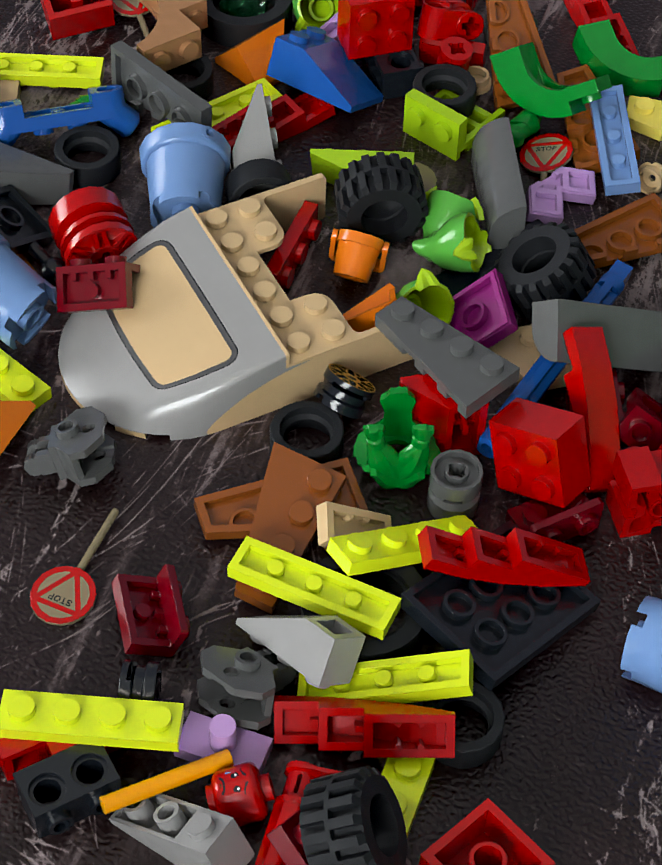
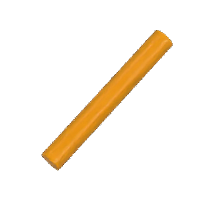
(165, 781)

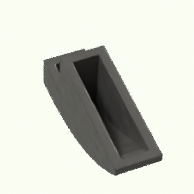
(34, 177)

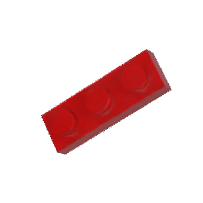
(295, 244)

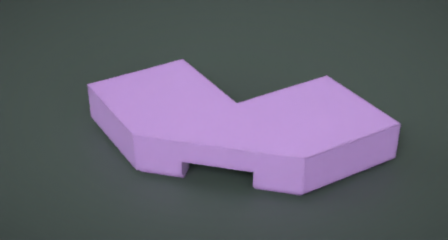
(546, 197)

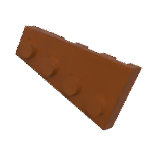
(508, 27)
(580, 126)
(625, 233)
(232, 510)
(288, 510)

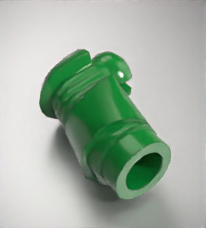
(524, 126)

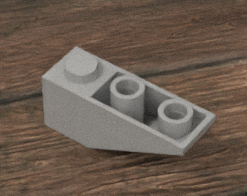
(256, 137)
(315, 645)
(184, 832)

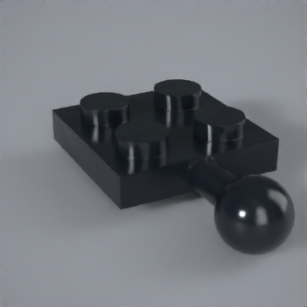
(27, 231)

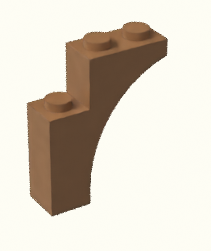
(176, 33)

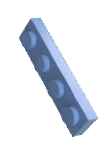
(615, 143)

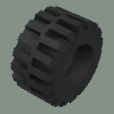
(381, 197)
(545, 266)
(352, 820)

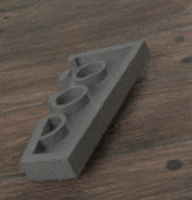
(155, 90)
(452, 359)

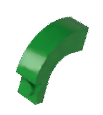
(604, 54)
(534, 91)

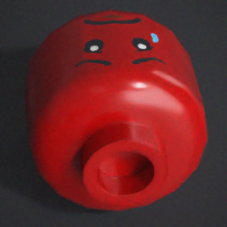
(240, 793)

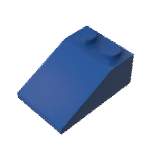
(321, 69)

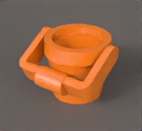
(357, 254)

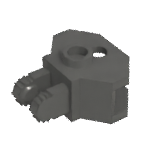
(73, 449)
(243, 681)

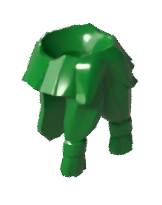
(397, 427)

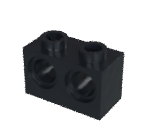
(394, 72)
(63, 778)

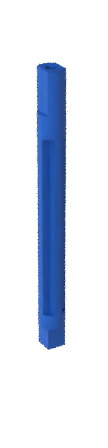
(545, 372)

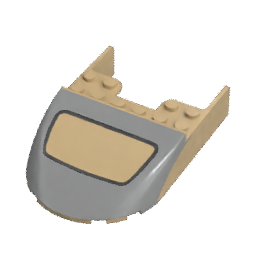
(213, 326)

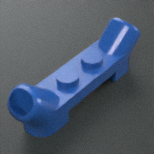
(104, 105)

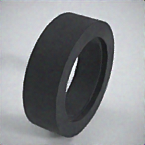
(232, 30)
(409, 635)

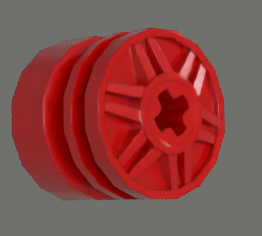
(90, 225)

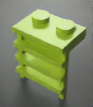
(442, 126)

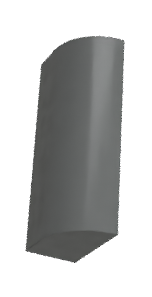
(498, 182)
(630, 333)

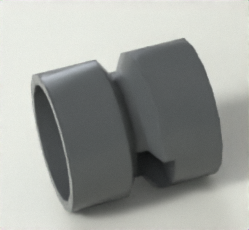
(454, 484)

